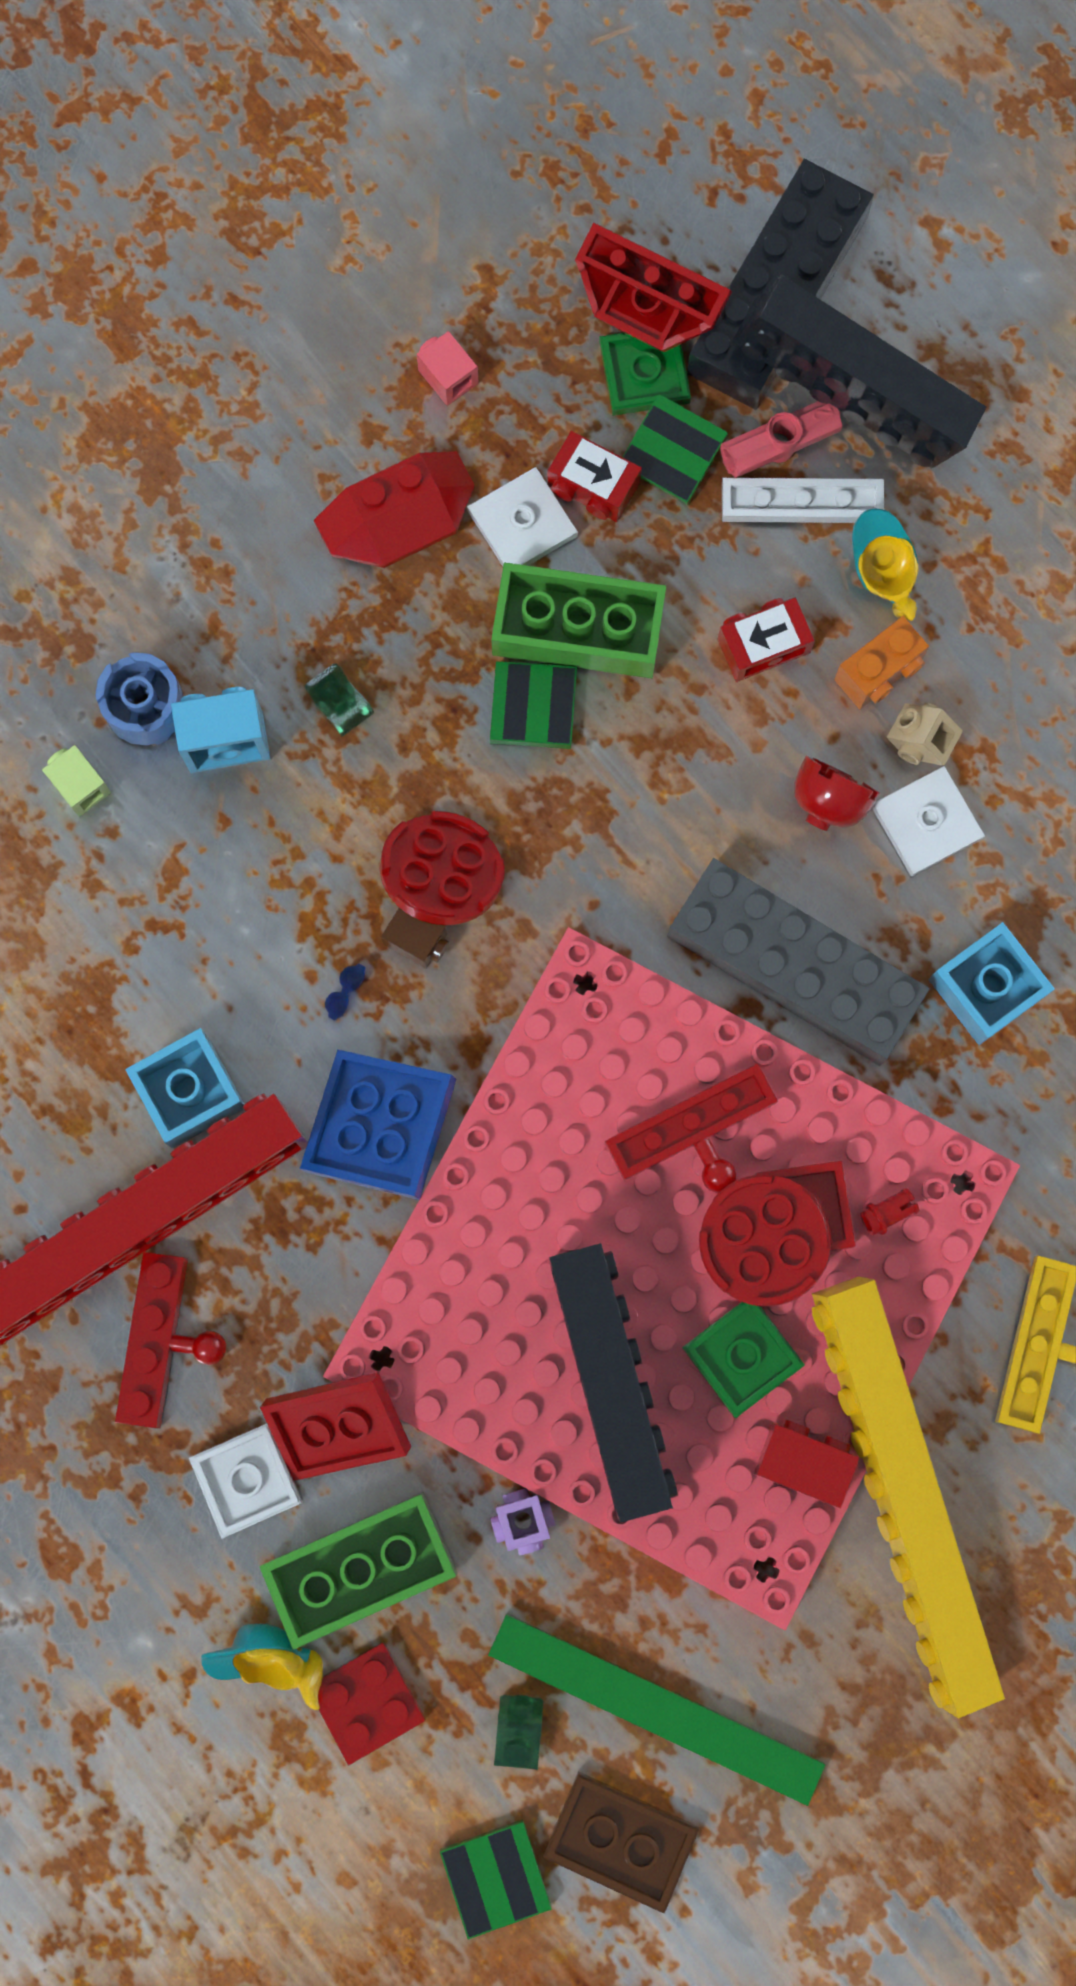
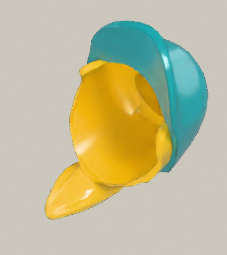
(886, 559)
(266, 1656)

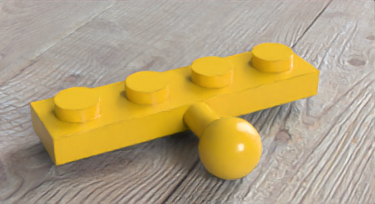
(1038, 1345)

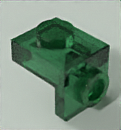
(338, 699)
(518, 1732)

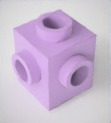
(526, 1539)

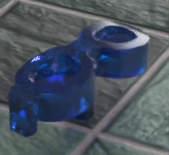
(338, 1002)

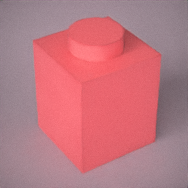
(447, 367)

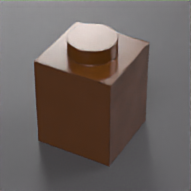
(415, 939)

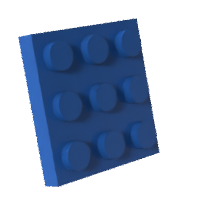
(378, 1124)

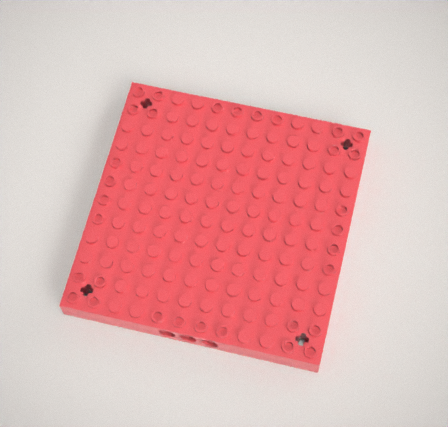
(530, 1178)

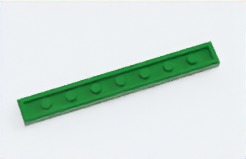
(657, 1709)

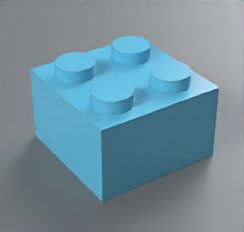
(220, 729)
(991, 983)
(185, 1088)

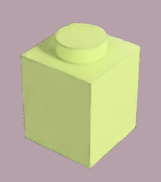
(76, 779)

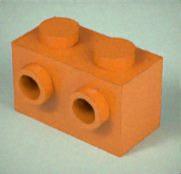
(882, 662)

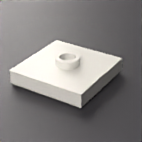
(522, 520)
(927, 821)
(245, 1481)

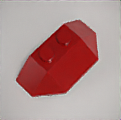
(646, 291)
(398, 510)

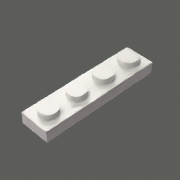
(799, 499)

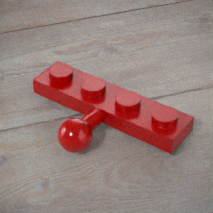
(692, 1125)
(155, 1339)

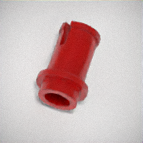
(888, 1212)

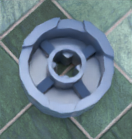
(130, 680)

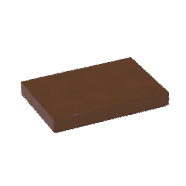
(621, 1842)

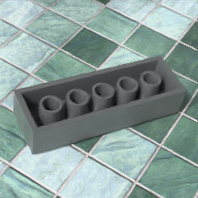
(797, 962)

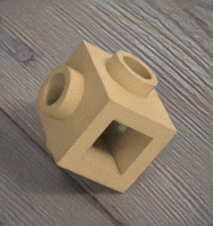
(924, 734)

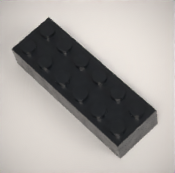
(801, 241)
(858, 373)
(611, 1384)

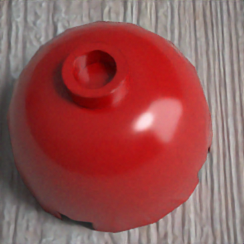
(831, 795)

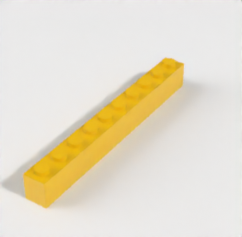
(907, 1496)

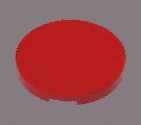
(441, 868)
(765, 1240)

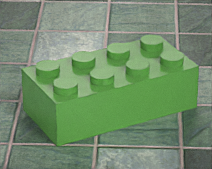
(578, 620)
(358, 1570)

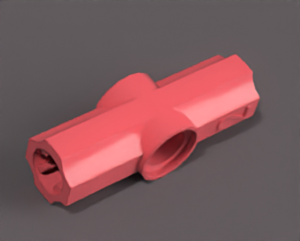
(762, 447)

